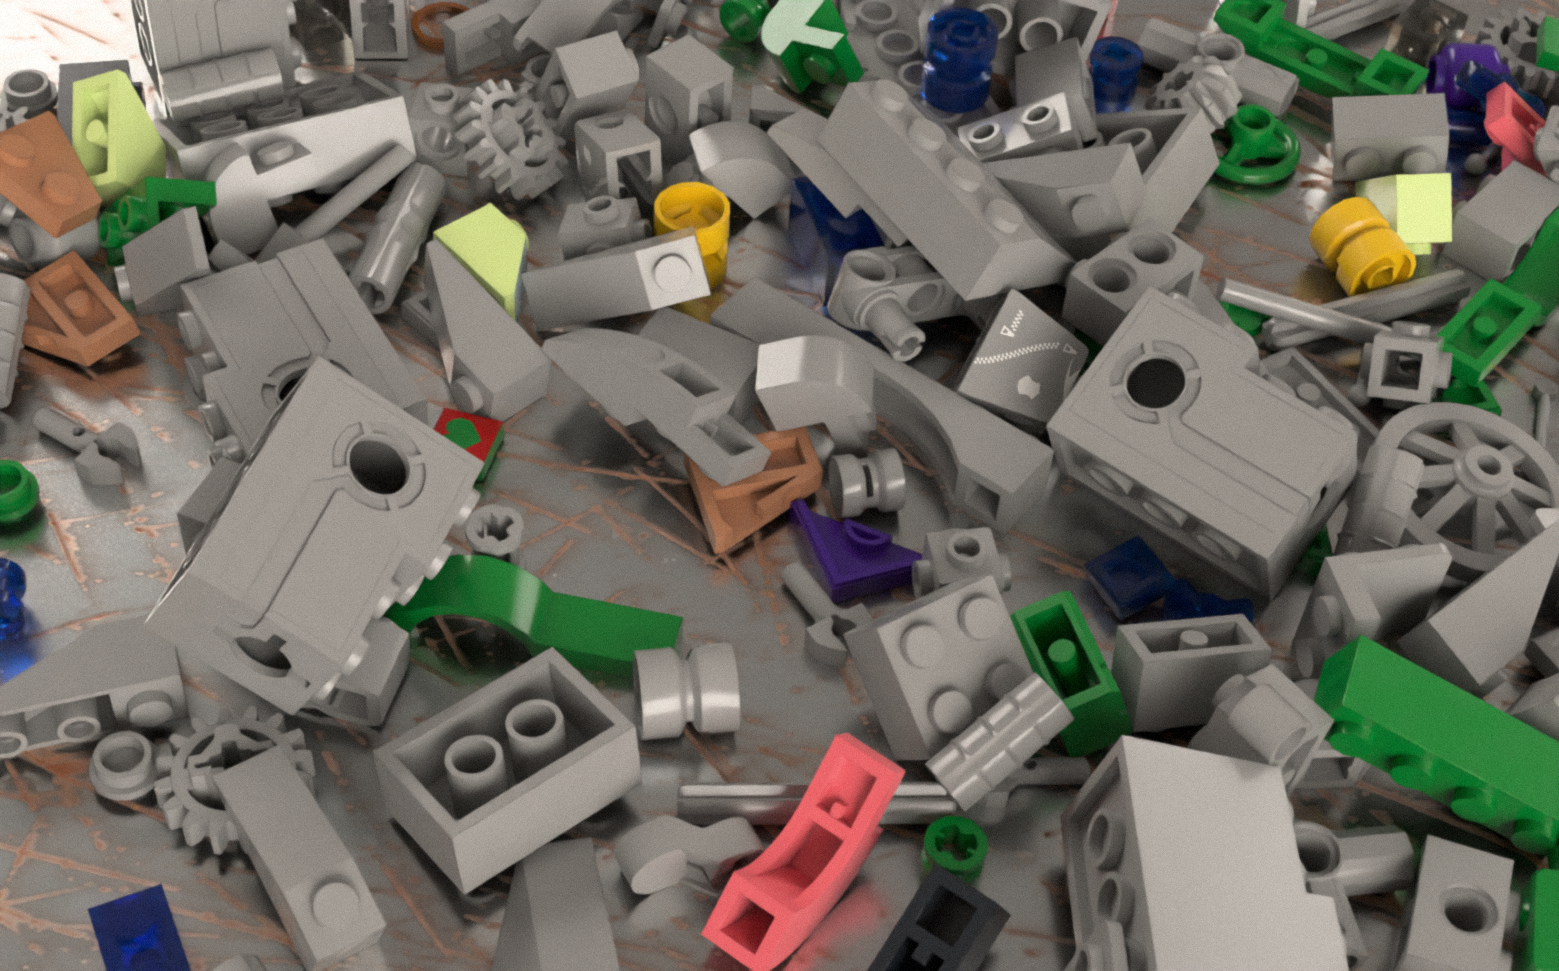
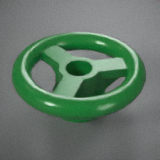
(1254, 134)

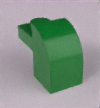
(809, 44)

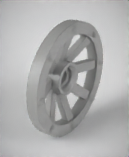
(1473, 478)

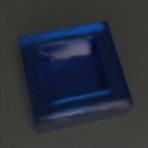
(1129, 577)

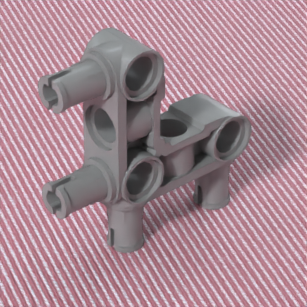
(892, 290)

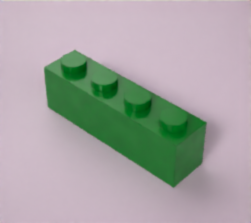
(1443, 743)

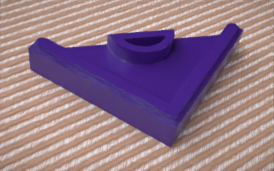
(851, 556)

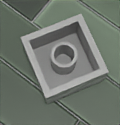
(938, 664)

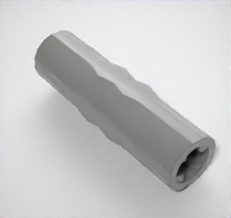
(397, 235)

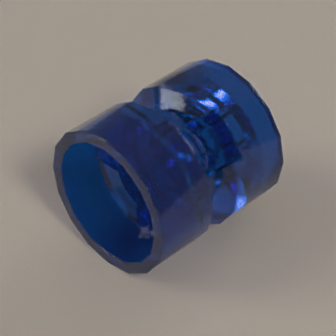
(958, 60)

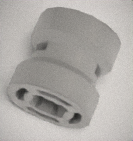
(866, 482)

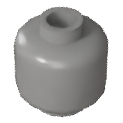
(41, 249)

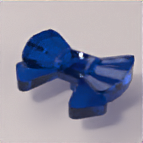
(1189, 604)

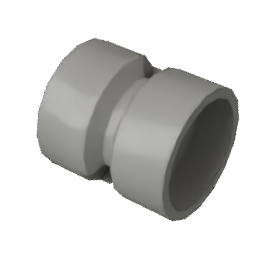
(689, 690)

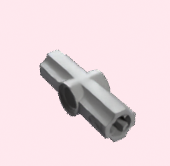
(1258, 81)

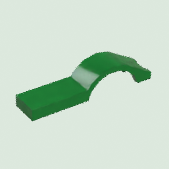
(1505, 312)
(580, 629)

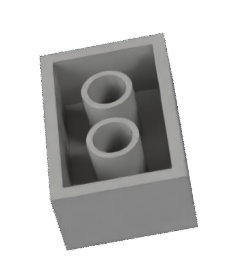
(1029, 24)
(508, 768)

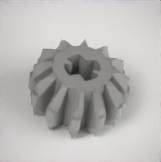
(1198, 84)

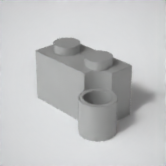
(1265, 723)

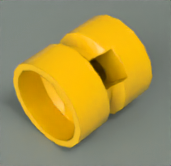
(706, 209)
(1361, 247)

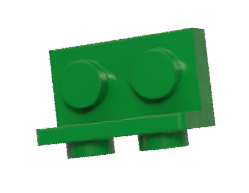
(148, 205)

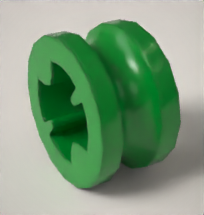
(737, 24)
(965, 837)

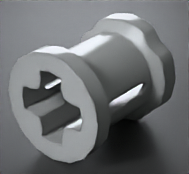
(504, 534)

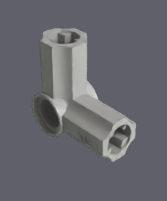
(1352, 865)

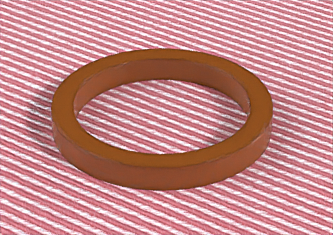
(427, 11)

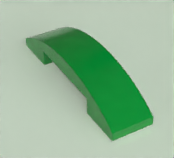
(1315, 60)

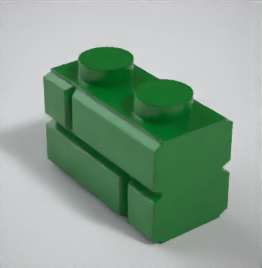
(1071, 664)

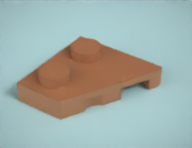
(46, 176)
(74, 313)
(750, 503)

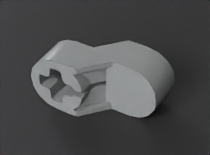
(678, 852)

